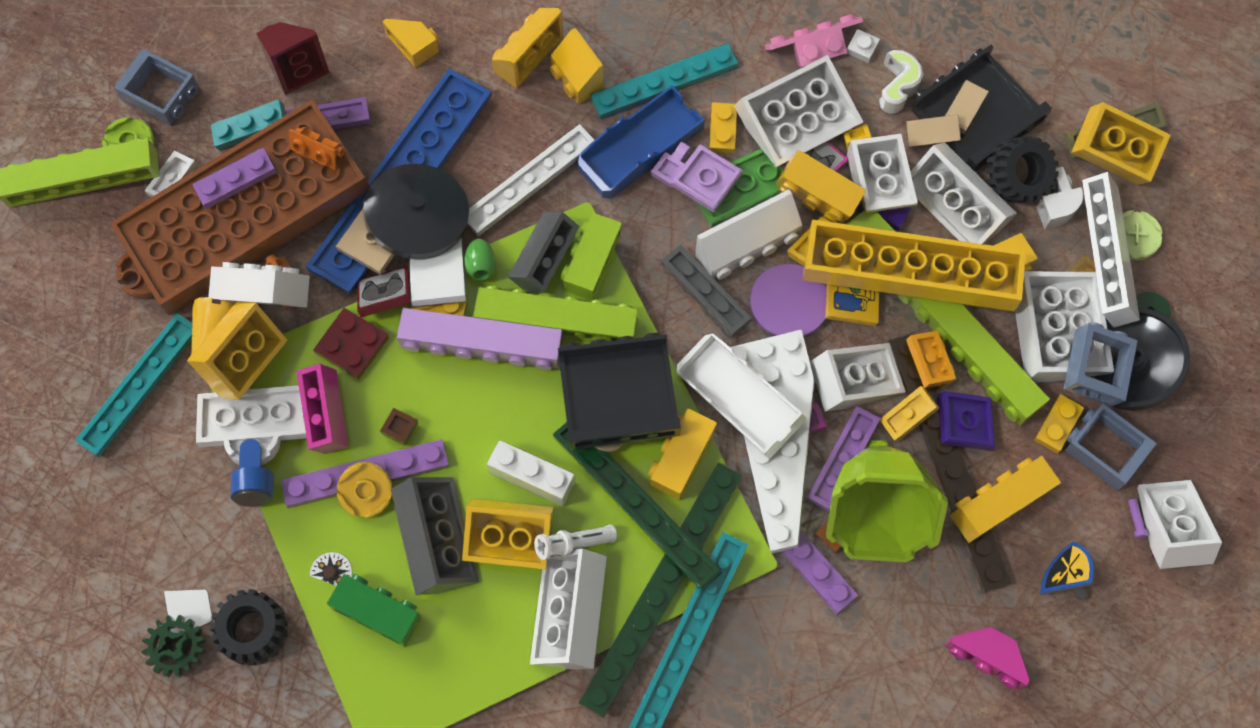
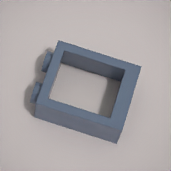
(140, 71)
(1080, 384)
(1123, 429)

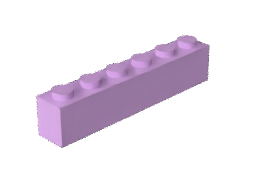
(479, 338)

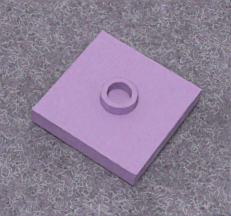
(706, 178)

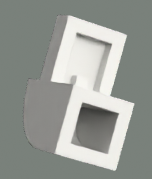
(1061, 204)

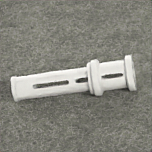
(565, 542)

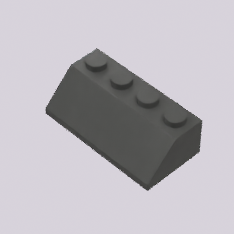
(433, 534)

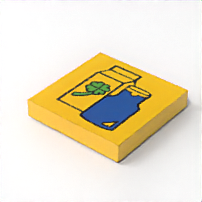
(852, 305)

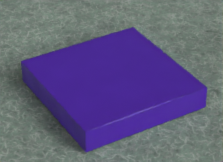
(966, 421)

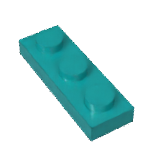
(242, 126)

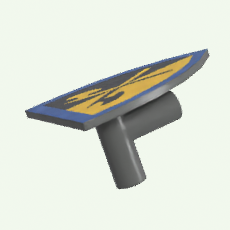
(1070, 570)

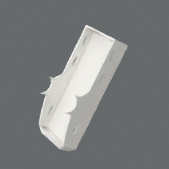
(740, 394)

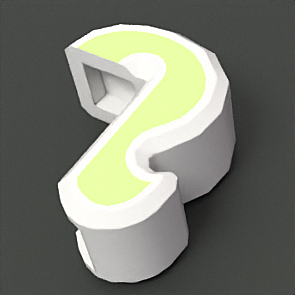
(908, 79)

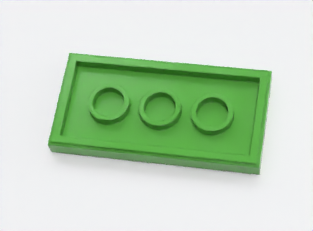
(751, 189)

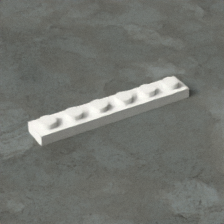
(528, 180)

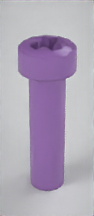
(1140, 531)

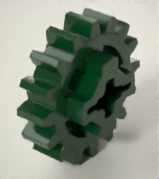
(164, 650)

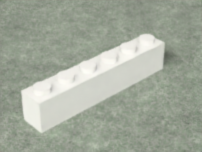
(1110, 250)

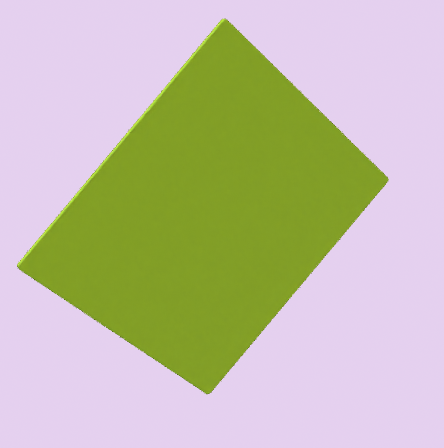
(479, 637)

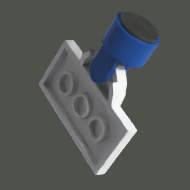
(251, 435)

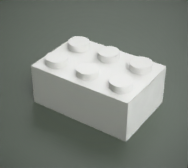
(261, 286)

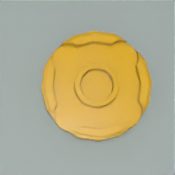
(364, 489)

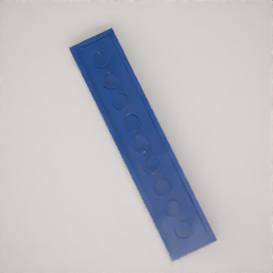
(425, 141)

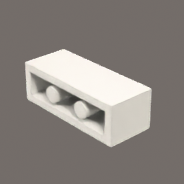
(531, 473)

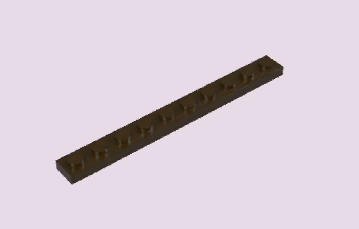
(952, 475)

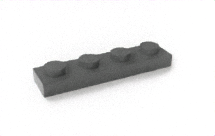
(706, 291)

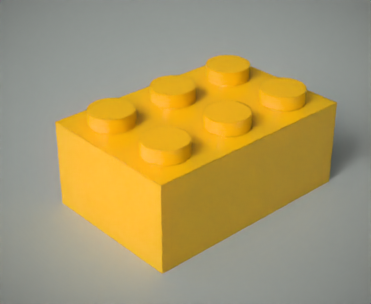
(1120, 143)
(820, 188)
(237, 350)

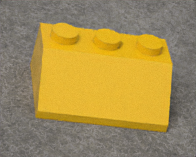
(528, 45)
(505, 532)

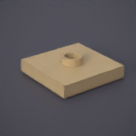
(362, 248)

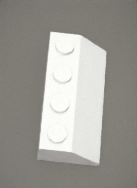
(959, 196)
(749, 236)
(569, 611)

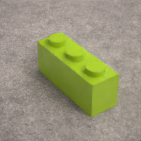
(591, 256)

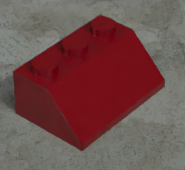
(293, 55)

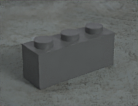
(543, 251)

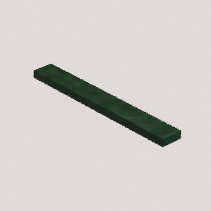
(644, 512)

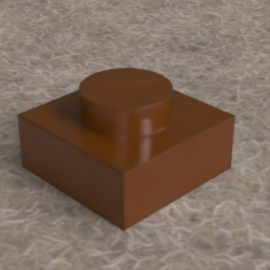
(399, 426)

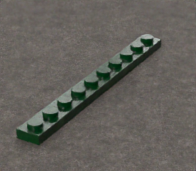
(657, 595)

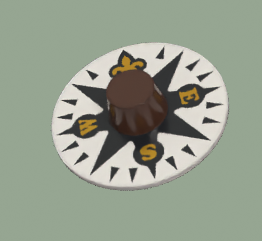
(330, 568)

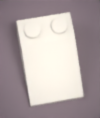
(883, 171)
(856, 376)
(1178, 525)

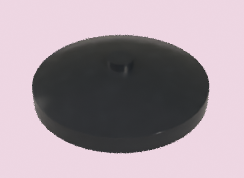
(416, 211)
(1158, 363)

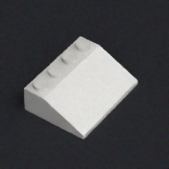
(799, 111)
(1047, 321)

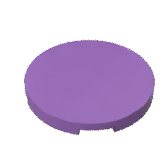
(786, 303)

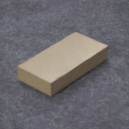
(967, 104)
(933, 130)

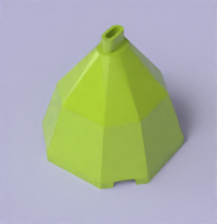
(885, 506)

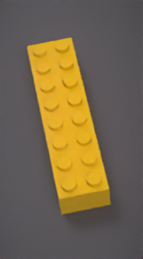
(914, 265)

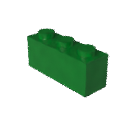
(374, 609)

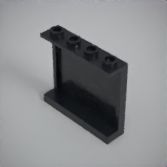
(1002, 116)
(618, 391)

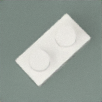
(172, 171)

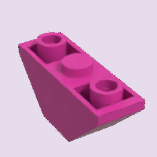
(992, 654)

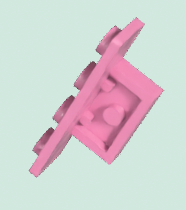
(817, 43)

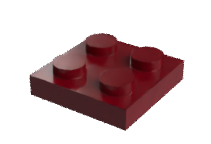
(351, 343)

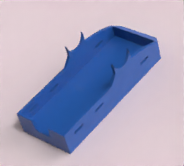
(638, 143)

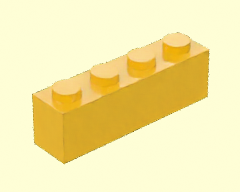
(1005, 498)

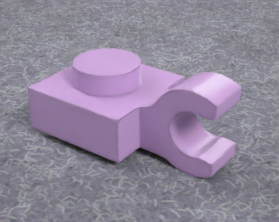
(669, 166)

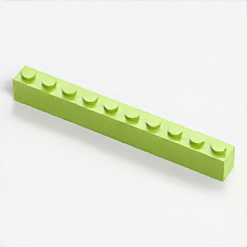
(973, 346)

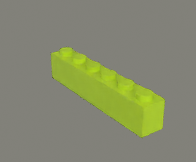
(78, 172)
(574, 317)

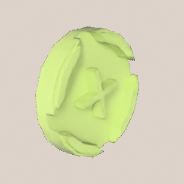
(1142, 234)

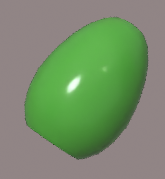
(480, 260)

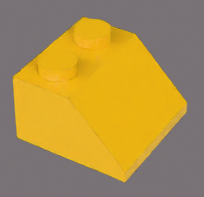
(577, 67)

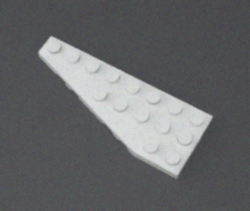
(780, 480)

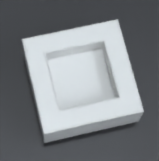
(862, 46)

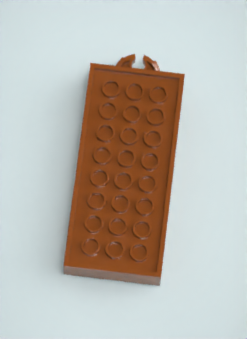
(178, 240)

